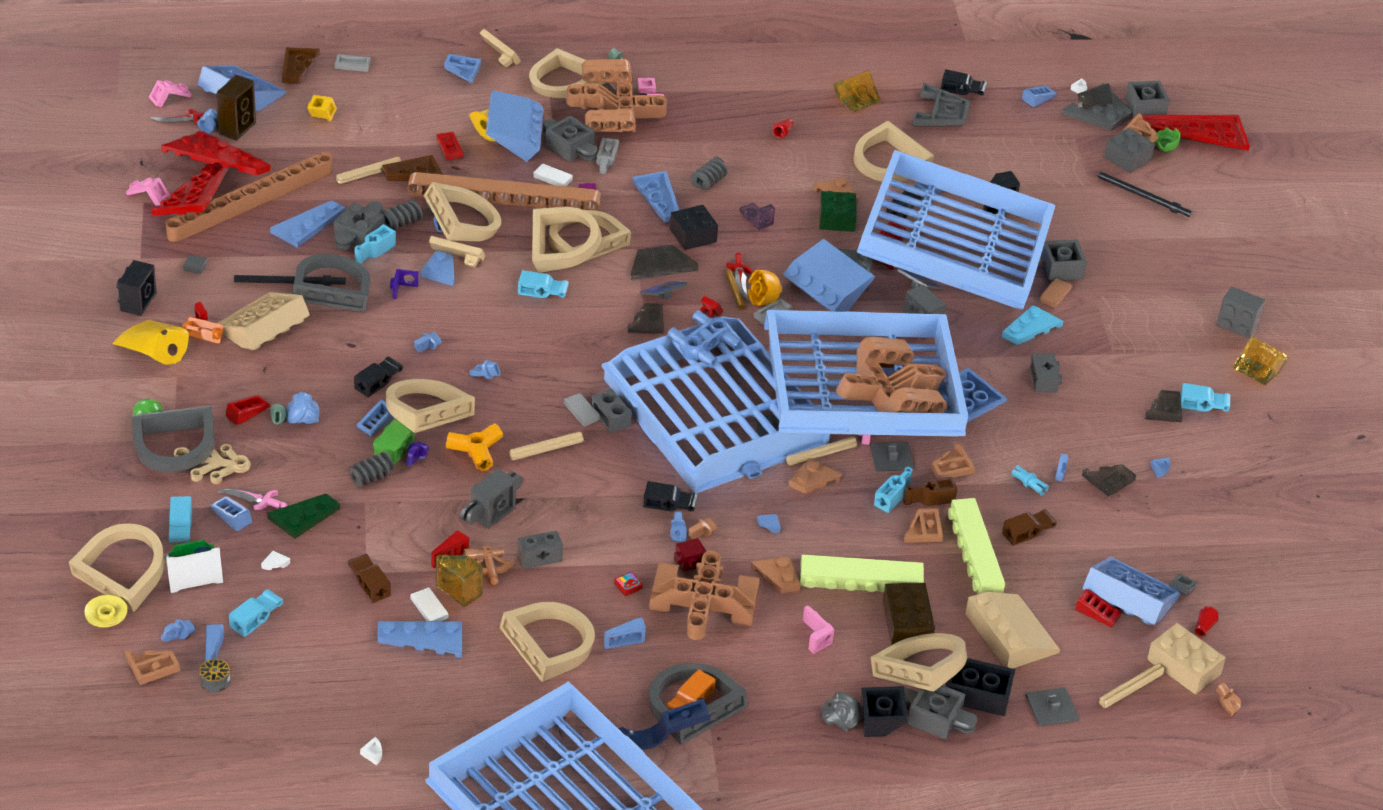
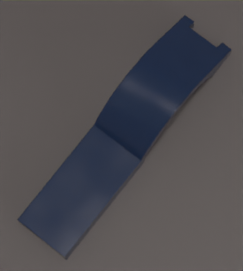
(670, 722)

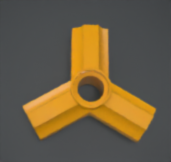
(476, 445)

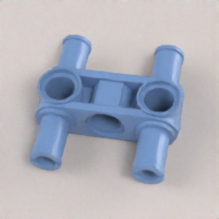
(702, 340)

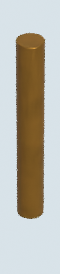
(734, 288)

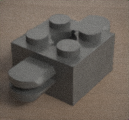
(570, 138)
(357, 223)
(492, 498)
(949, 710)

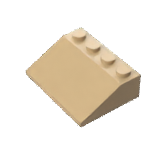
(264, 319)
(1009, 628)

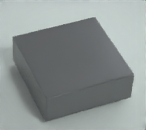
(195, 264)
(1183, 584)

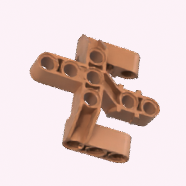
(619, 109)
(905, 391)
(704, 594)

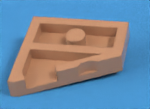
(953, 464)
(813, 476)

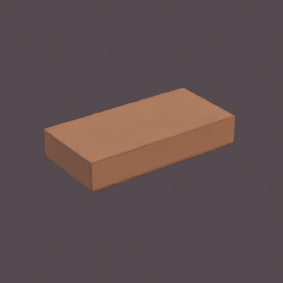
(1055, 293)

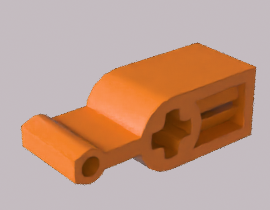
(695, 688)

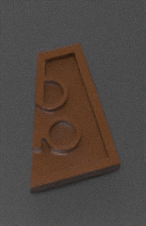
(297, 63)
(402, 170)

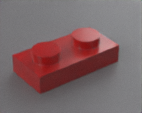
(449, 146)

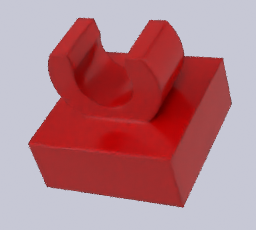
(711, 306)

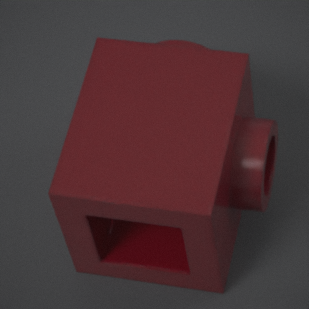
(689, 554)

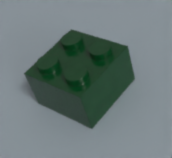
(837, 211)

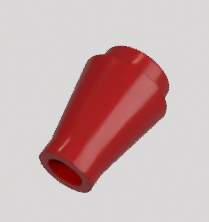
(782, 128)
(1207, 619)

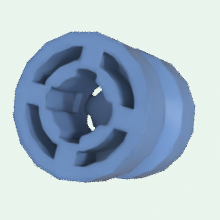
(208, 121)

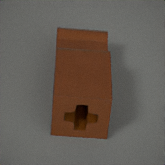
(932, 492)
(1027, 526)
(370, 578)

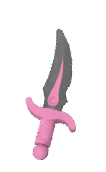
(265, 500)

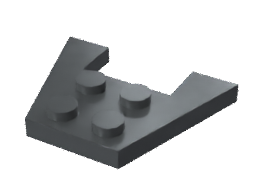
(947, 111)
(1104, 116)

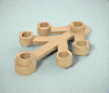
(237, 464)

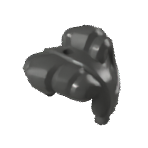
(842, 711)

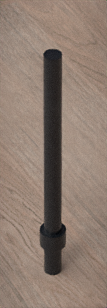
(1174, 207)
(326, 280)

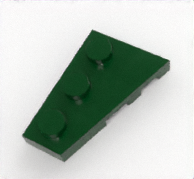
(303, 515)

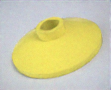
(105, 611)

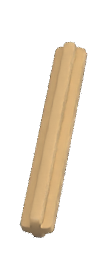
(364, 171)
(547, 445)
(821, 451)
(1131, 685)

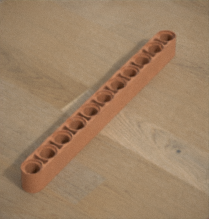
(511, 192)
(250, 196)

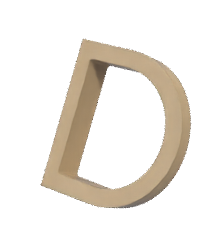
(552, 61)
(894, 136)
(438, 198)
(618, 237)
(556, 261)
(457, 404)
(134, 596)
(890, 664)
(542, 666)

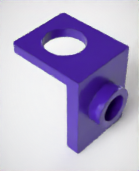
(399, 280)

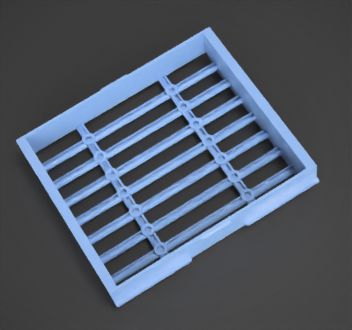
(945, 269)
(858, 418)
(726, 463)
(534, 720)

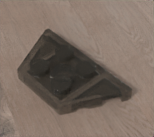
(661, 262)

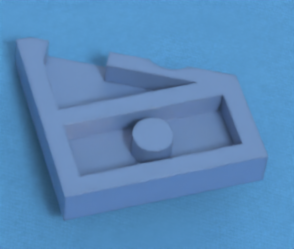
(463, 66)
(440, 268)

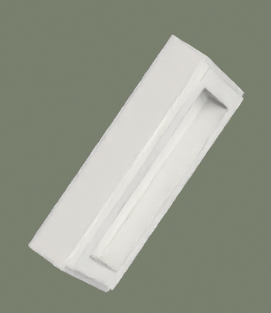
(553, 176)
(429, 605)

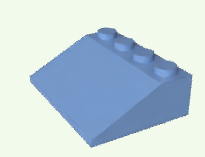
(215, 77)
(515, 123)
(829, 277)
(978, 394)
(1131, 590)

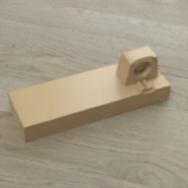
(508, 55)
(471, 254)

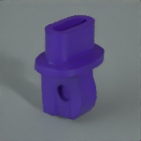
(416, 451)

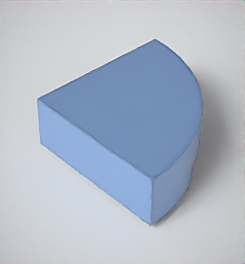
(1160, 466)
(1061, 467)
(770, 522)

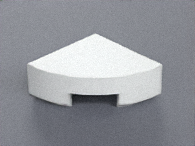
(1079, 86)
(275, 560)
(372, 751)

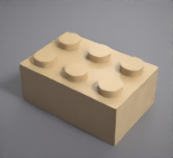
(1186, 658)

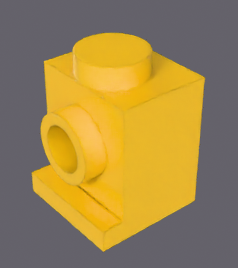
(322, 107)

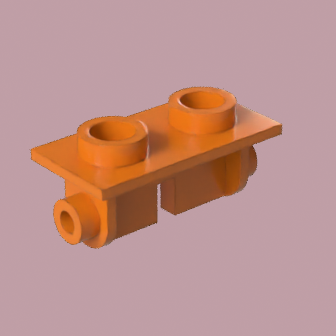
(204, 329)

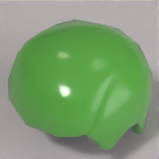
(1167, 140)
(147, 406)

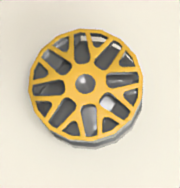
(214, 675)

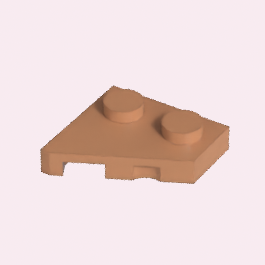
(1142, 128)
(835, 185)
(925, 527)
(778, 573)
(152, 665)

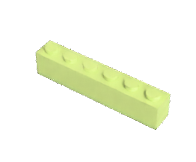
(976, 546)
(857, 573)

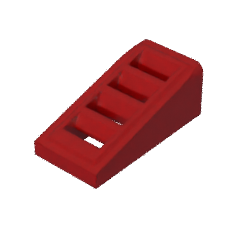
(245, 409)
(451, 546)
(1088, 600)

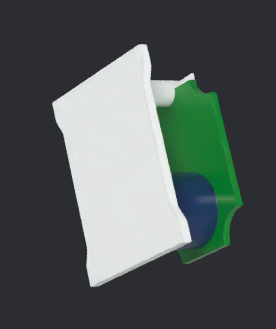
(193, 565)

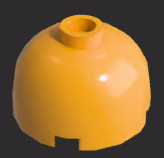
(764, 288)

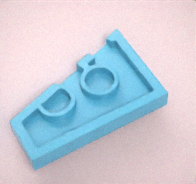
(1030, 324)

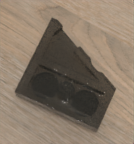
(1096, 96)
(648, 319)
(1166, 407)
(1110, 479)

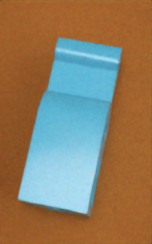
(376, 244)
(540, 285)
(1203, 398)
(892, 490)
(180, 519)
(253, 612)

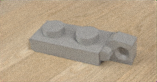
(607, 154)

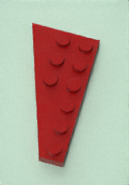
(1212, 129)
(210, 150)
(195, 195)

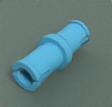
(1030, 480)

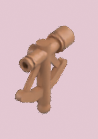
(488, 554)

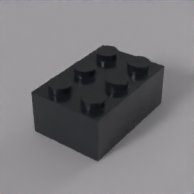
(985, 686)

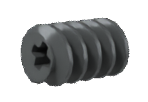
(709, 173)
(402, 214)
(371, 468)

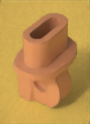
(702, 527)
(1228, 699)

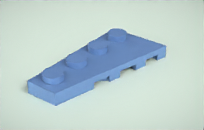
(658, 193)
(307, 224)
(432, 635)

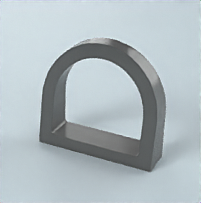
(329, 295)
(173, 421)
(731, 703)

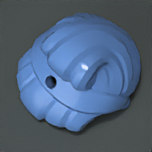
(302, 409)

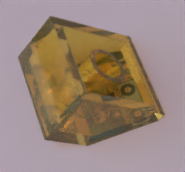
(857, 91)
(1260, 361)
(459, 578)

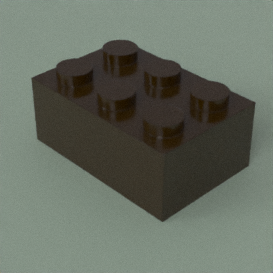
(236, 107)
(907, 610)

